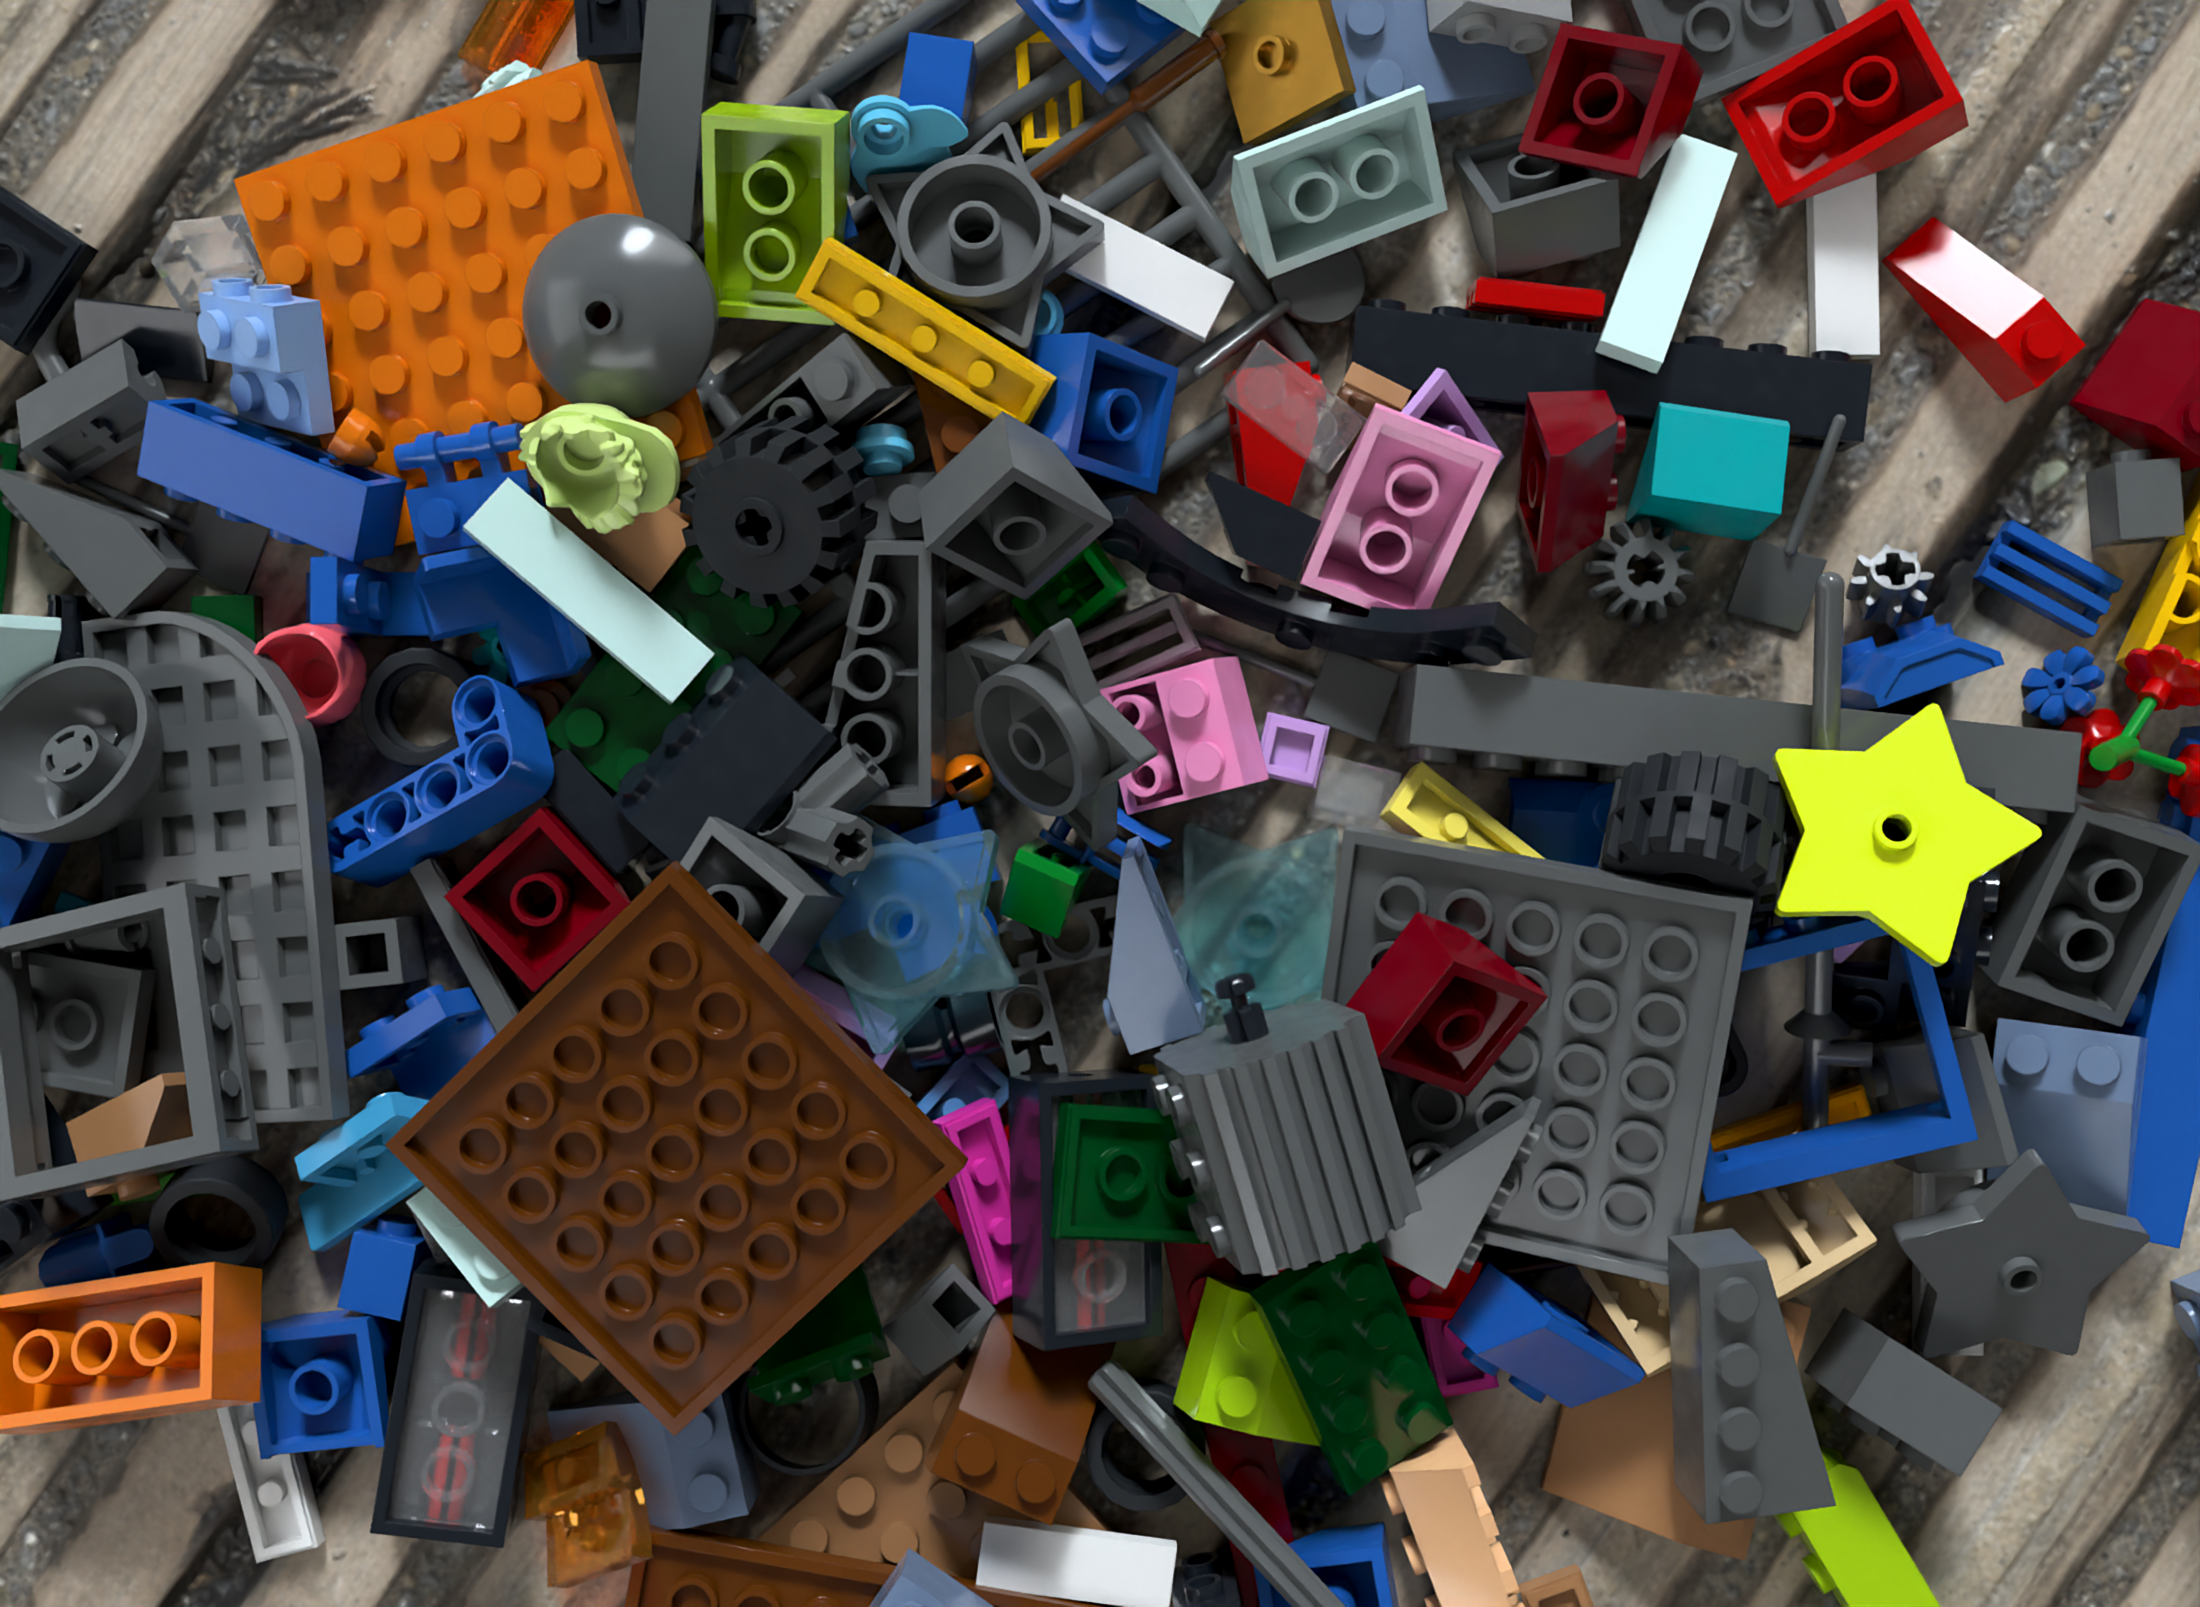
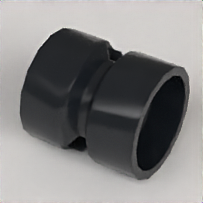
(954, 1026)

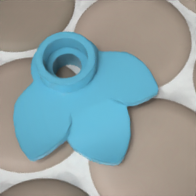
(909, 143)

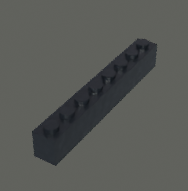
(1509, 356)

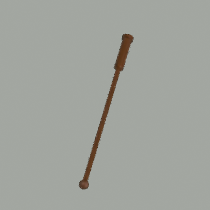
(1145, 95)

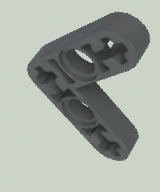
(1034, 981)

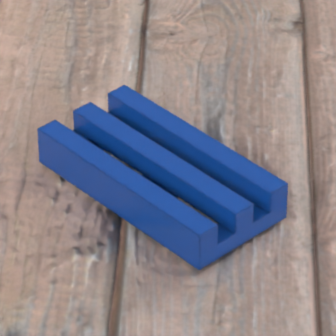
(2095, 602)

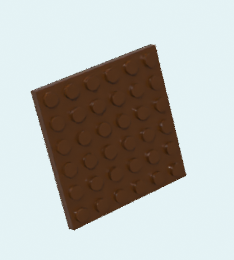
(676, 1149)

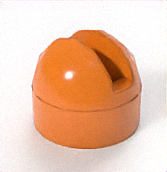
(358, 440)
(976, 790)

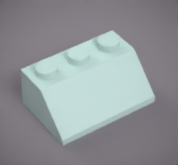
(1338, 183)

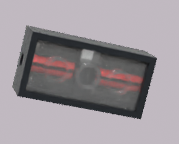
(1073, 1288)
(457, 1413)

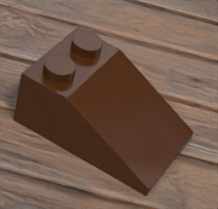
(1017, 1419)

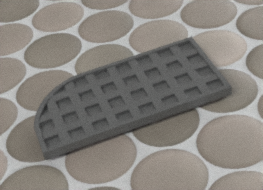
(243, 815)

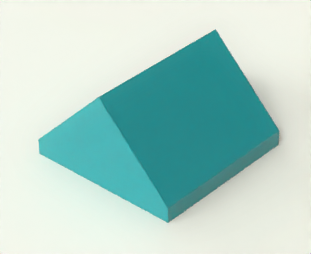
(1711, 472)

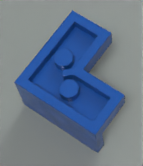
(476, 592)

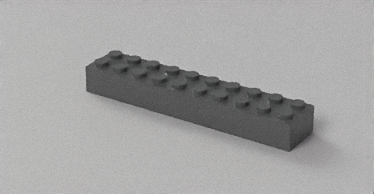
(1609, 726)

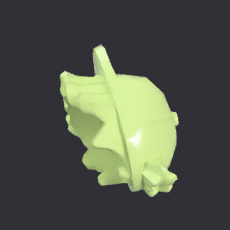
(600, 464)

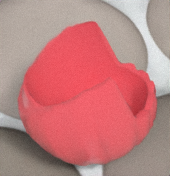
(321, 666)

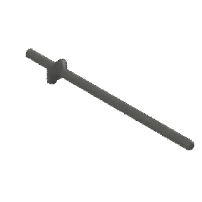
(1817, 1021)

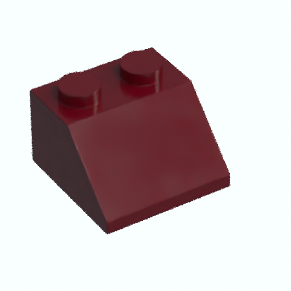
(1610, 101)
(2150, 383)
(1567, 472)
(539, 897)
(1444, 1005)

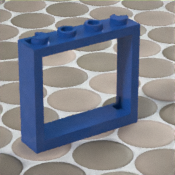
(1864, 1139)

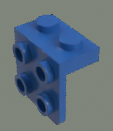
(424, 1043)

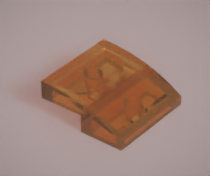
(590, 1505)

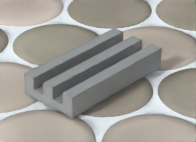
(1178, 625)

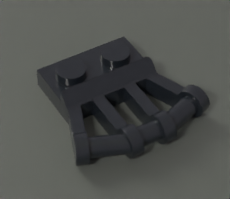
(615, 32)

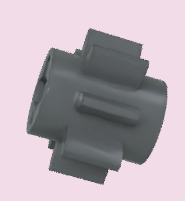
(1889, 585)

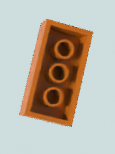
(130, 1348)

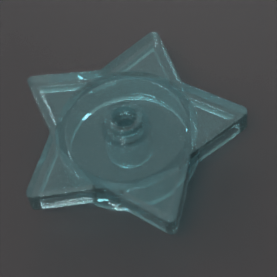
(1234, 881)
(950, 941)

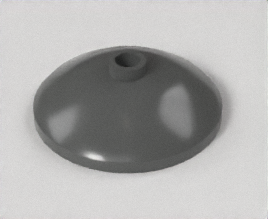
(659, 309)

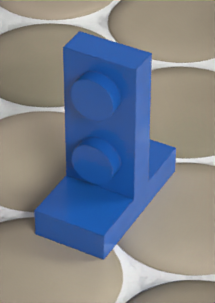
(362, 600)

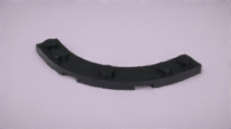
(1301, 620)

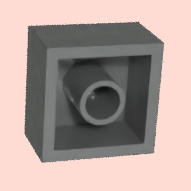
(1900, 1396)

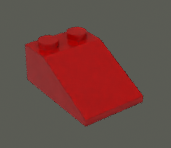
(1847, 105)

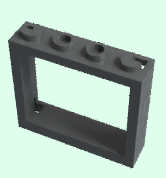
(208, 1032)

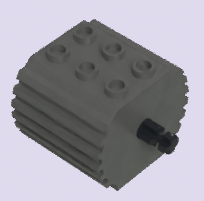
(1284, 1133)

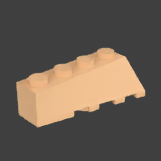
(1450, 1526)

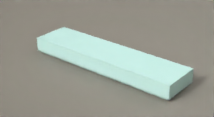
(1666, 253)
(588, 590)

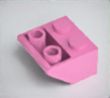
(1200, 729)

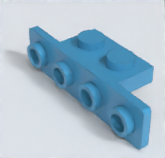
(355, 1171)

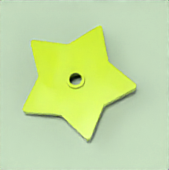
(1904, 886)

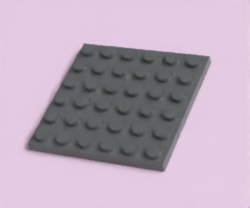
(1616, 1053)

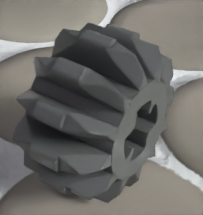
(1663, 572)

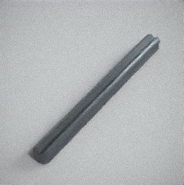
(1209, 1488)

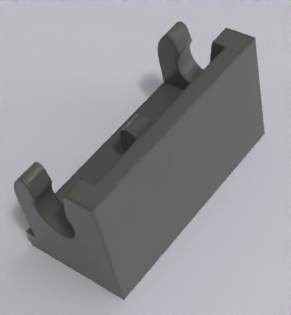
(88, 413)

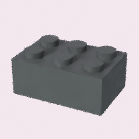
(2090, 909)

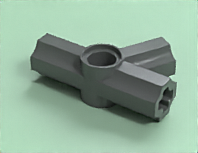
(819, 815)

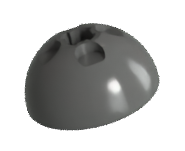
(76, 751)

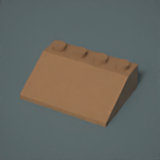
(1621, 1452)

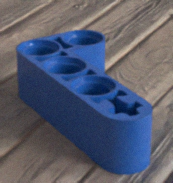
(490, 776)

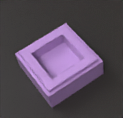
(1293, 749)

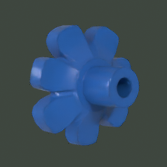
(2062, 685)

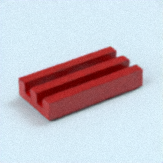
(1534, 300)

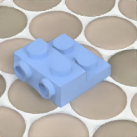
(273, 353)

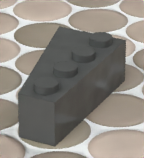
(894, 672)
(1736, 1389)

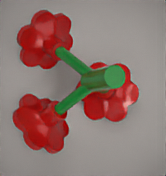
(2108, 748)

